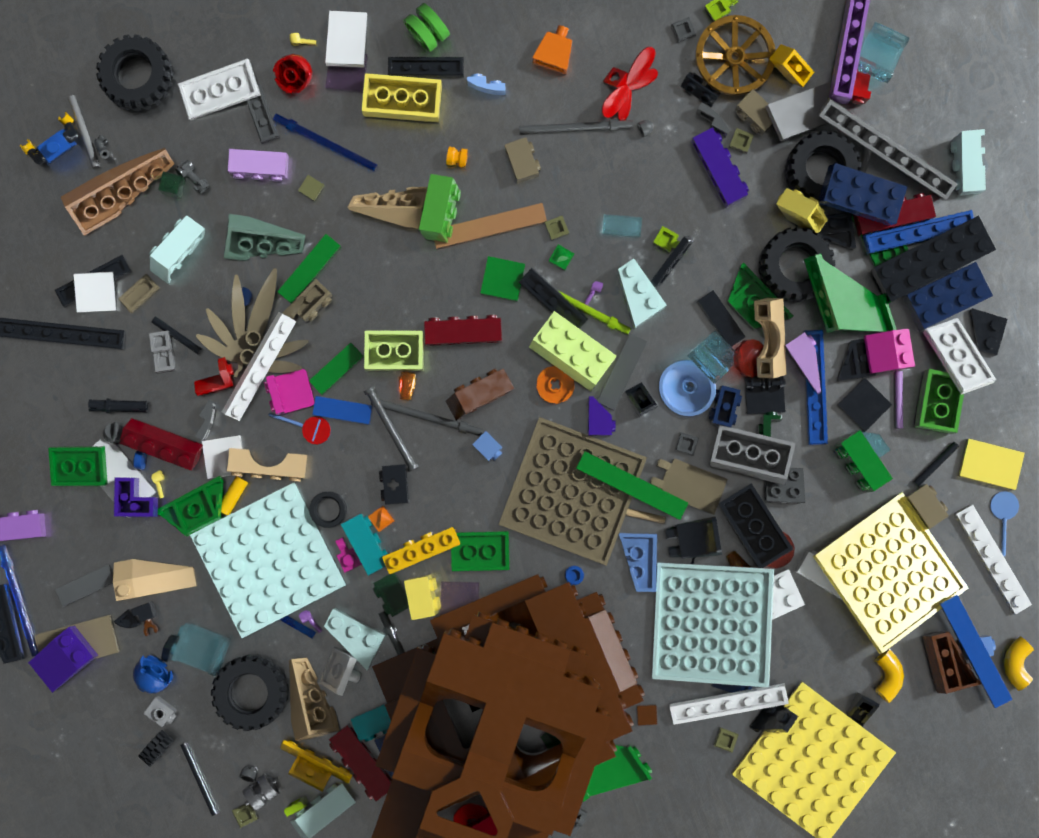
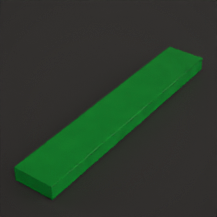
(632, 485)

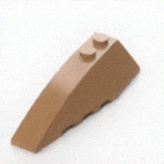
(113, 190)

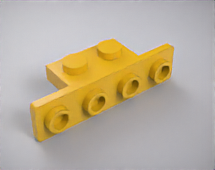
(421, 550)
(311, 768)

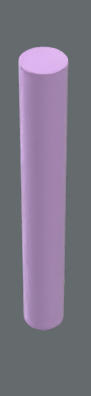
(898, 399)

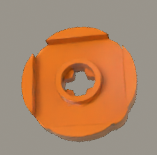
(557, 395)

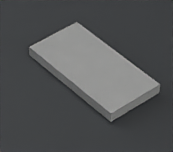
(799, 112)

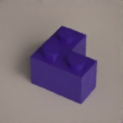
(127, 499)

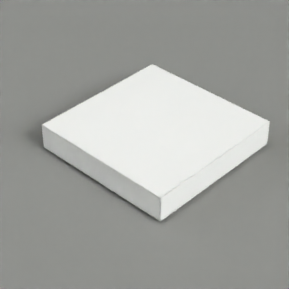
(94, 291)
(217, 453)

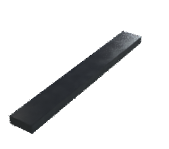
(62, 333)

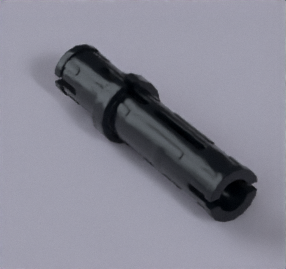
(117, 406)

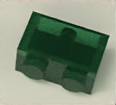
(392, 594)

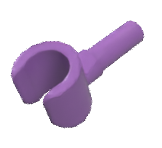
(596, 287)
(306, 616)

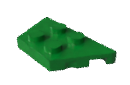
(745, 291)
(195, 508)

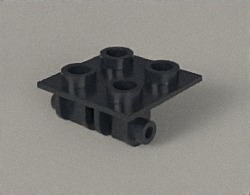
(765, 395)

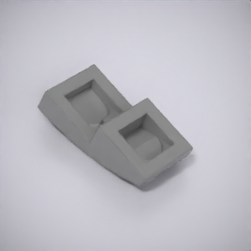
(162, 351)

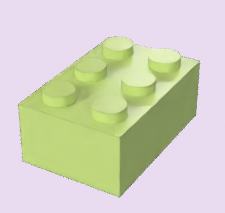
(394, 351)

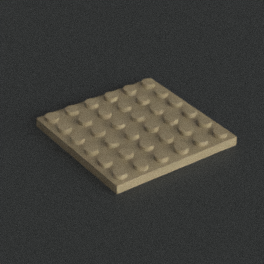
(563, 503)

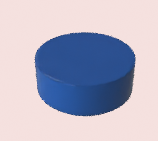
(140, 460)
(574, 575)

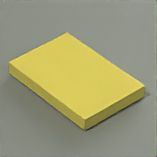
(991, 464)

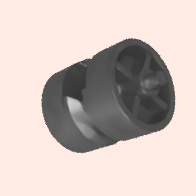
(263, 789)

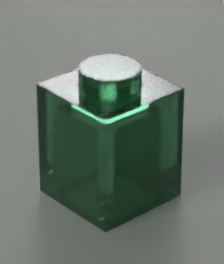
(171, 184)

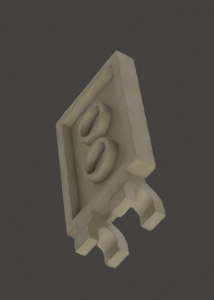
(691, 484)

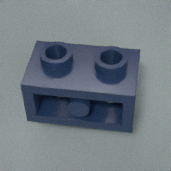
(725, 406)

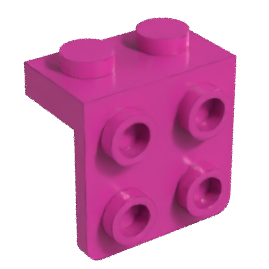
(289, 392)

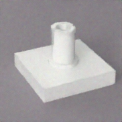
(339, 671)

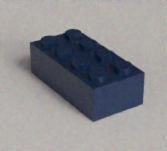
(862, 194)
(947, 296)

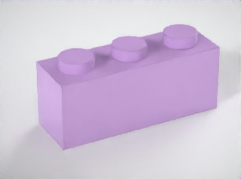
(258, 164)

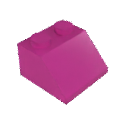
(889, 351)

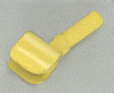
(296, 41)
(156, 478)

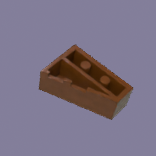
(479, 393)
(947, 664)

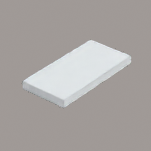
(219, 89)
(959, 356)
(120, 466)

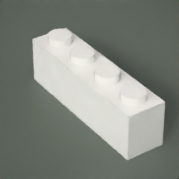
(811, 570)

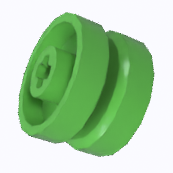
(426, 27)

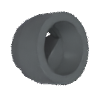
(645, 127)
(248, 774)

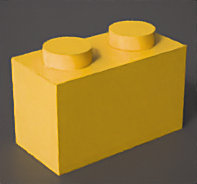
(791, 65)

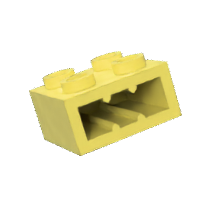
(802, 210)

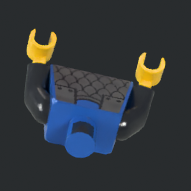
(55, 145)

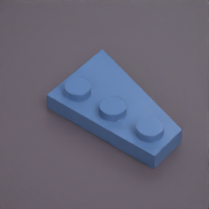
(642, 559)

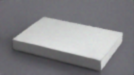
(346, 39)

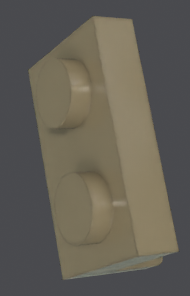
(315, 297)

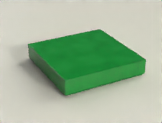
(502, 278)

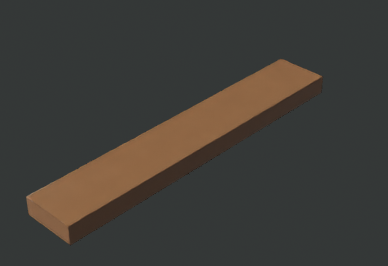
(495, 225)

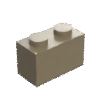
(753, 110)
(522, 160)
(927, 505)

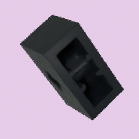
(400, 494)

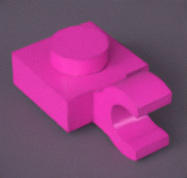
(347, 557)

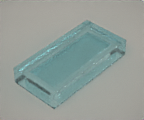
(622, 225)

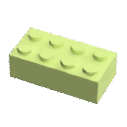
(572, 351)

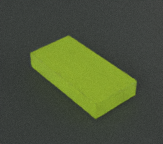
(296, 806)

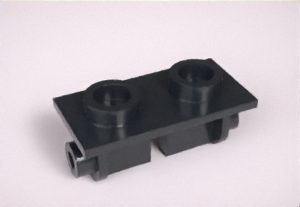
(693, 85)

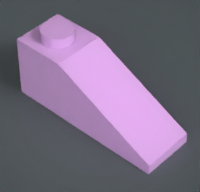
(804, 354)

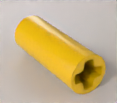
(233, 494)

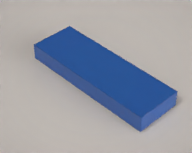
(342, 410)

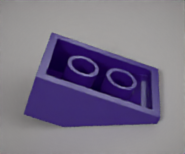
(63, 658)

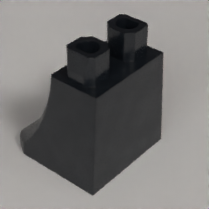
(695, 538)

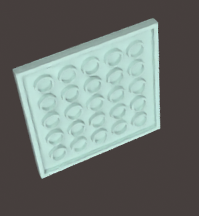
(268, 560)
(713, 624)

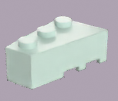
(968, 162)
(175, 248)
(640, 295)
(355, 636)
(322, 811)

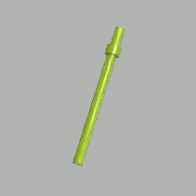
(611, 322)

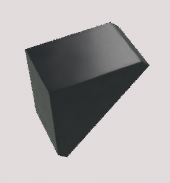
(641, 399)
(862, 709)

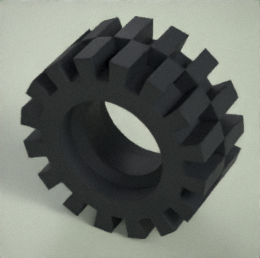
(155, 748)

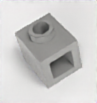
(161, 712)

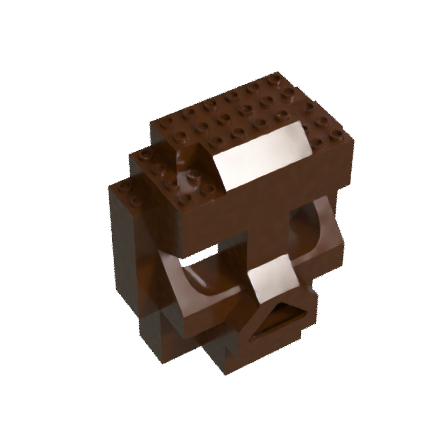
(558, 617)
(516, 683)

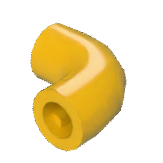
(1014, 663)
(893, 675)

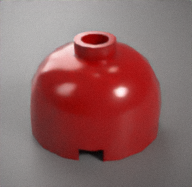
(292, 73)

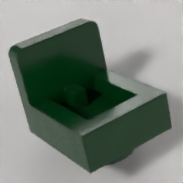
(765, 426)

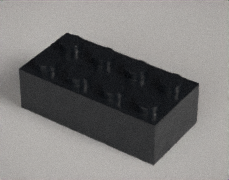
(755, 526)

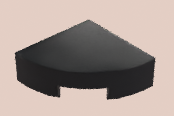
(127, 620)
(168, 647)

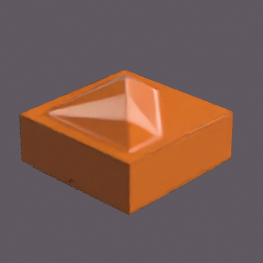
(381, 518)

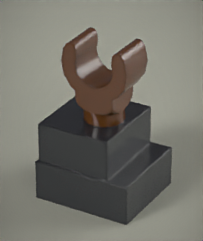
(145, 613)

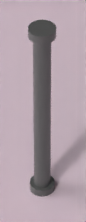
(391, 429)

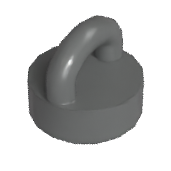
(112, 433)

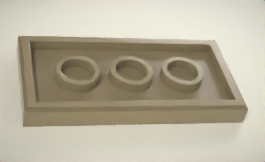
(97, 632)

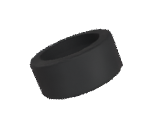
(313, 509)

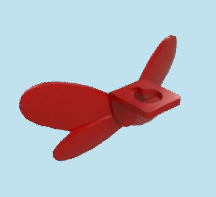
(638, 77)

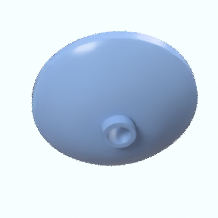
(682, 397)

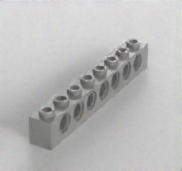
(887, 148)

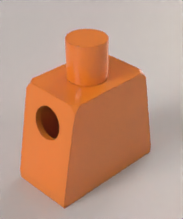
(554, 50)

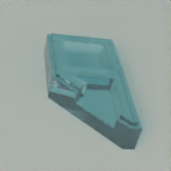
(876, 443)

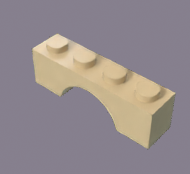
(770, 315)
(241, 462)

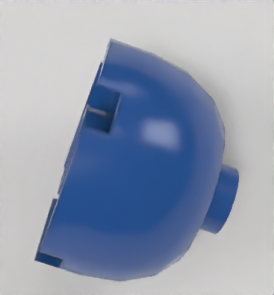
(151, 675)

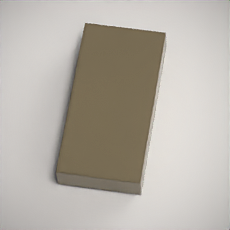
(138, 293)

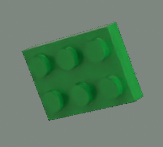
(78, 466)
(481, 551)

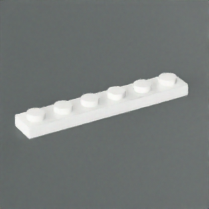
(258, 366)
(993, 559)
(729, 703)

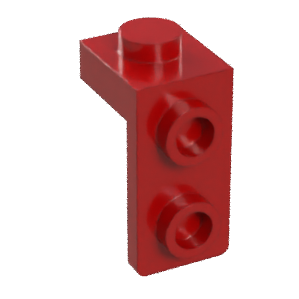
(860, 92)
(218, 381)

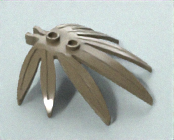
(248, 341)

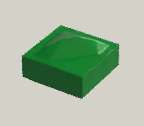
(561, 257)

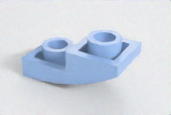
(478, 82)

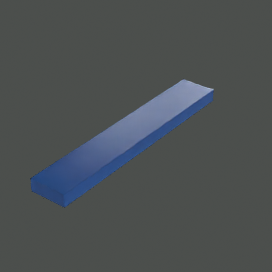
(913, 232)
(816, 404)
(975, 651)

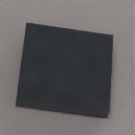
(864, 404)

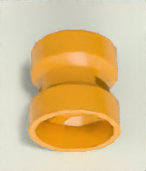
(455, 156)

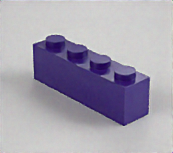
(719, 167)

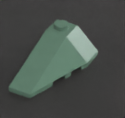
(253, 237)

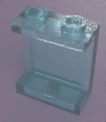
(881, 52)
(713, 356)
(200, 648)

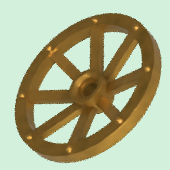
(735, 50)

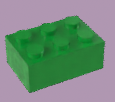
(862, 462)

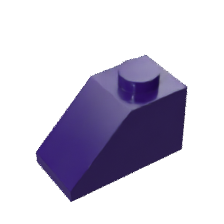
(599, 419)

